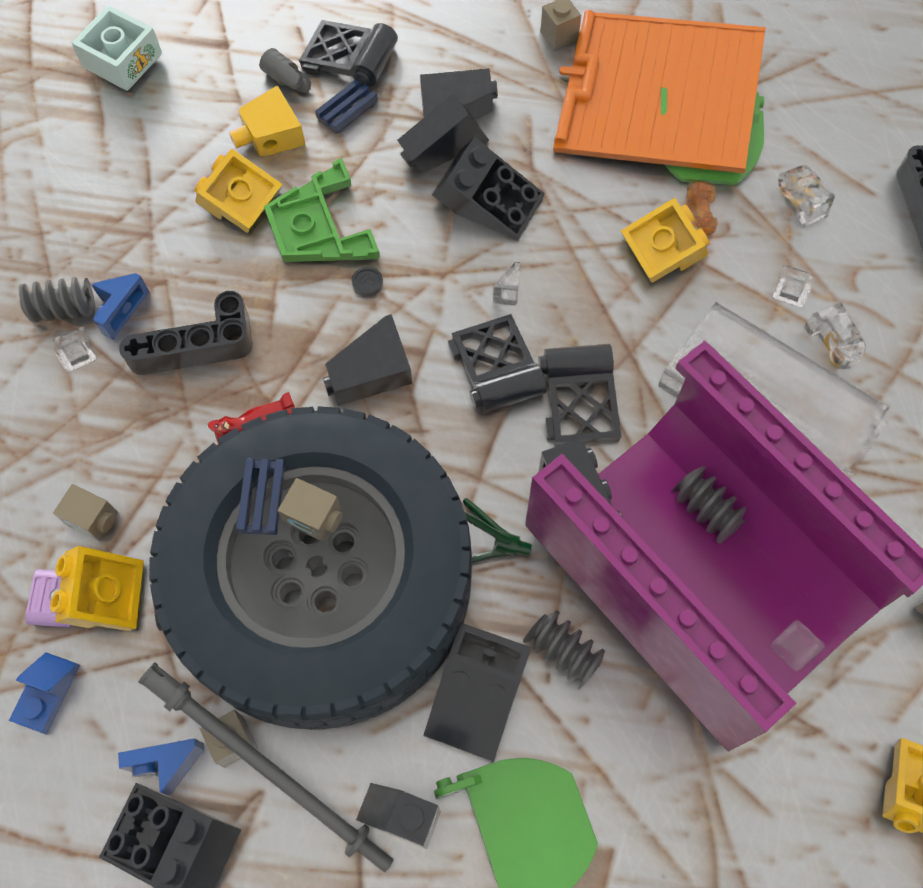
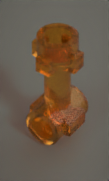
(703, 194)

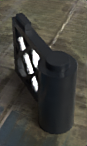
(367, 55)
(574, 368)
(500, 385)

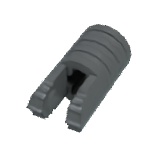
(284, 70)

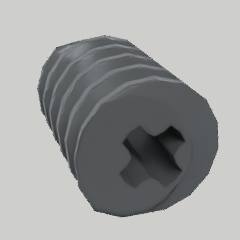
(56, 302)
(710, 504)
(565, 647)

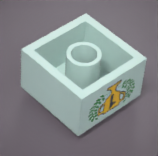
(117, 47)

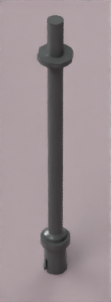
(179, 698)

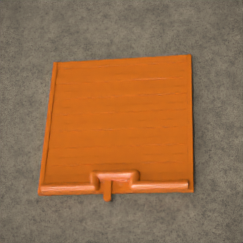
(618, 81)

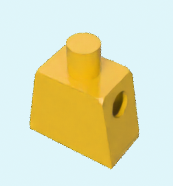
(268, 125)

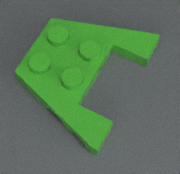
(305, 225)

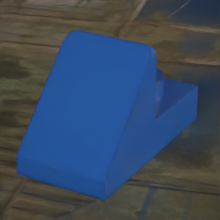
(121, 299)
(44, 692)
(172, 760)

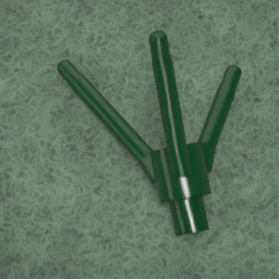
(504, 541)

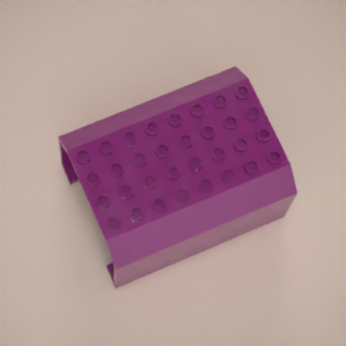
(708, 608)

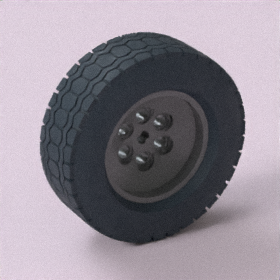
(226, 596)

